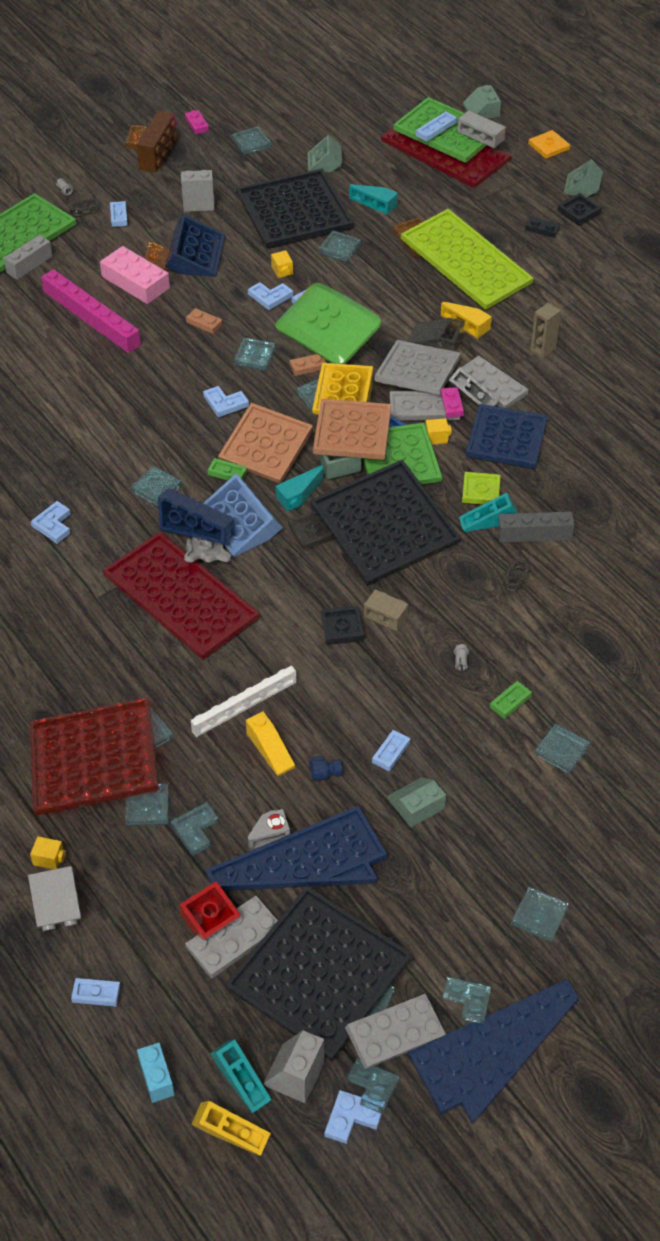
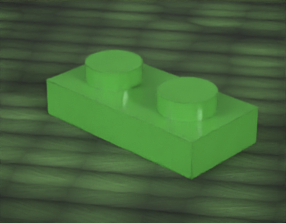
(226, 470)
(510, 699)

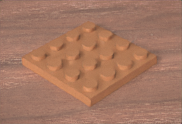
(352, 429)
(266, 442)

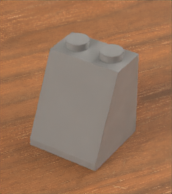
(197, 190)
(55, 898)
(297, 1066)

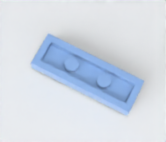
(436, 126)

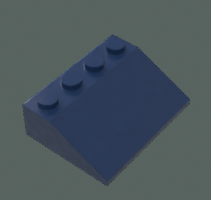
(194, 248)

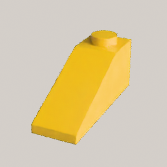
(475, 320)
(269, 743)
(230, 1127)

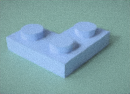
(268, 297)
(224, 404)
(50, 522)
(345, 1113)

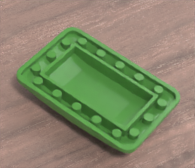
(328, 323)

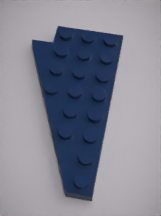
(319, 855)
(481, 1059)

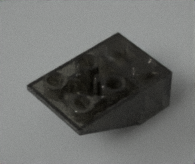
(439, 333)

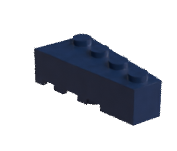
(192, 518)

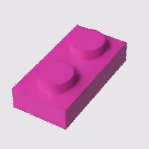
(196, 122)
(452, 402)

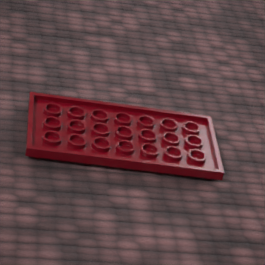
(470, 173)
(181, 595)

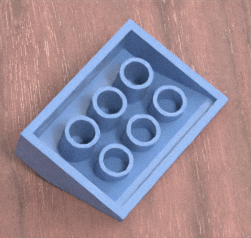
(251, 517)

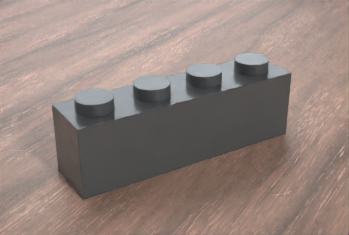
(535, 527)

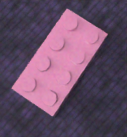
(135, 274)

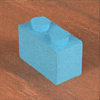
(155, 1072)

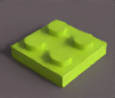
(480, 487)

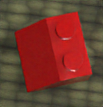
(208, 911)

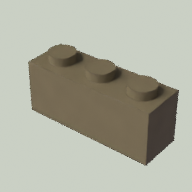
(545, 330)

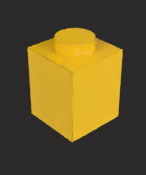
(282, 264)
(438, 430)
(47, 853)

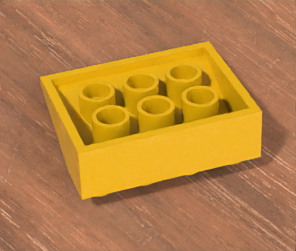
(343, 383)

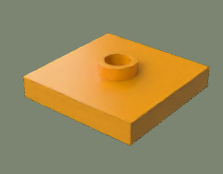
(549, 144)

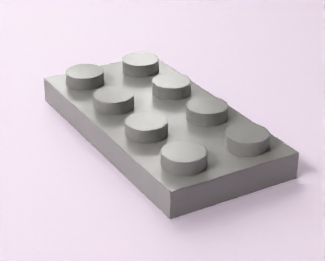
(496, 381)
(417, 406)
(234, 940)
(394, 1031)

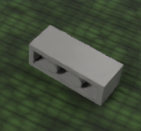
(481, 129)
(28, 257)

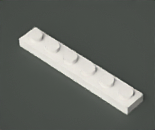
(243, 701)

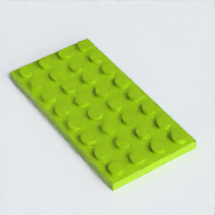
(467, 258)

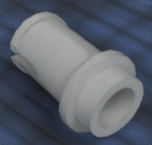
(66, 189)
(461, 652)

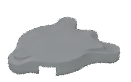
(205, 550)

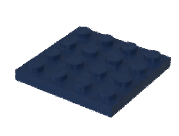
(507, 436)

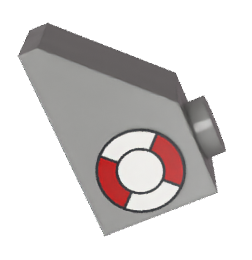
(268, 829)

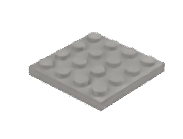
(417, 367)

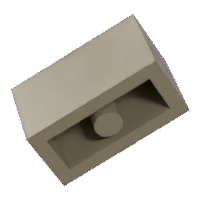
(386, 610)

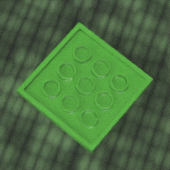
(412, 446)

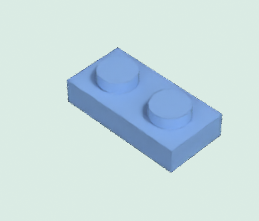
(118, 214)
(391, 750)
(95, 992)

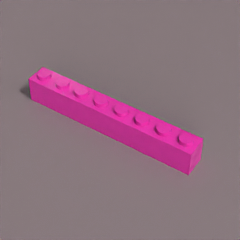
(91, 311)

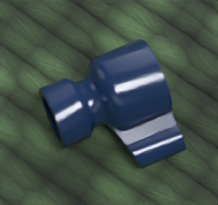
(322, 769)

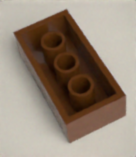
(157, 141)

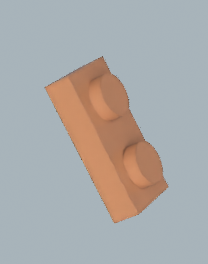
(204, 321)
(306, 364)

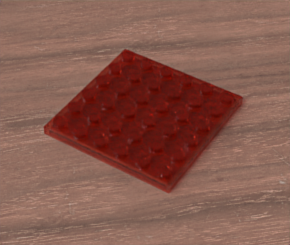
(92, 756)

